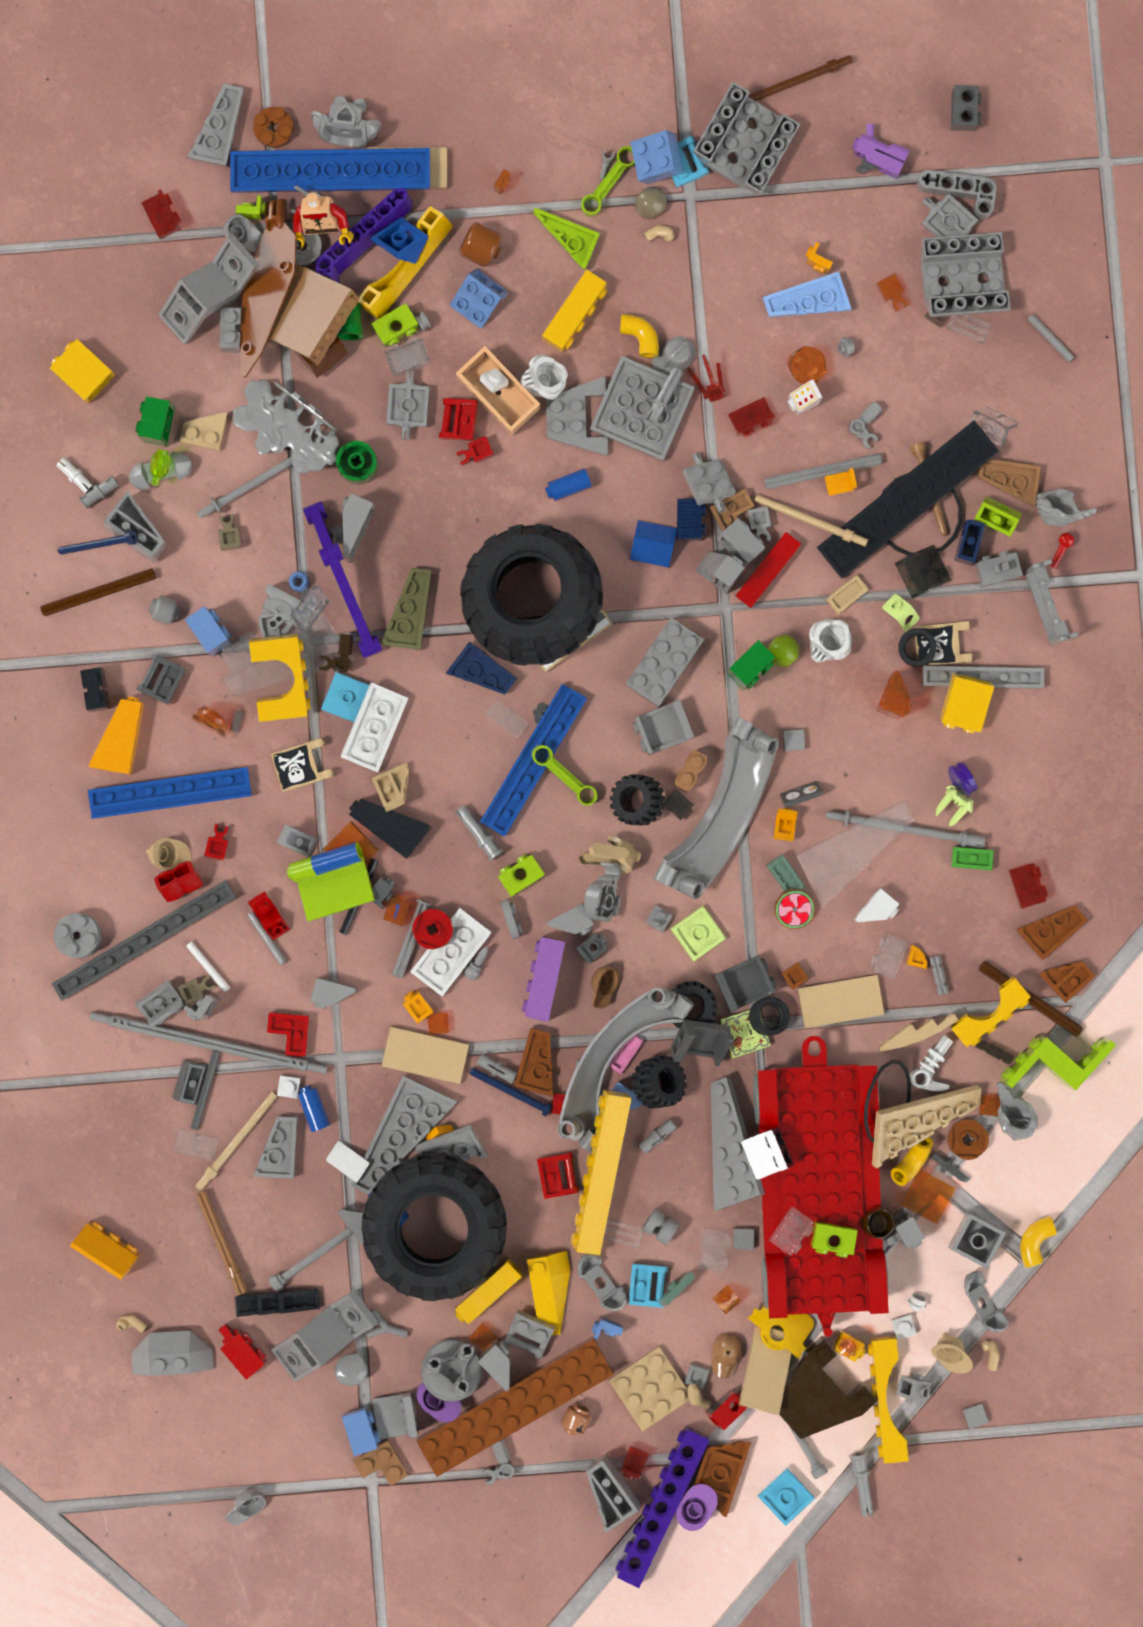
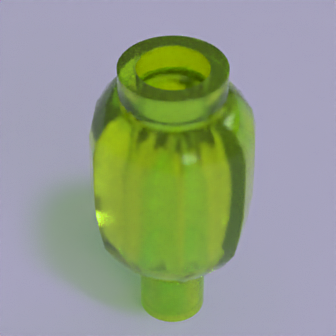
(159, 465)

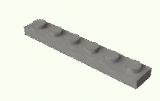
(999, 676)

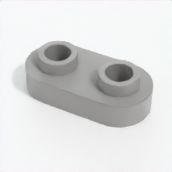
(509, 910)

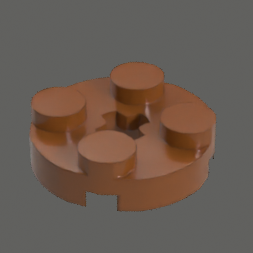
(268, 137)
(975, 1147)

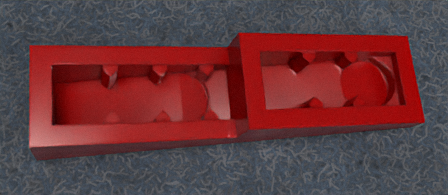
(768, 569)

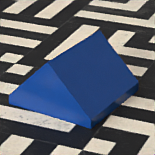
(401, 240)
(653, 544)

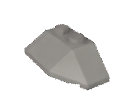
(172, 1354)

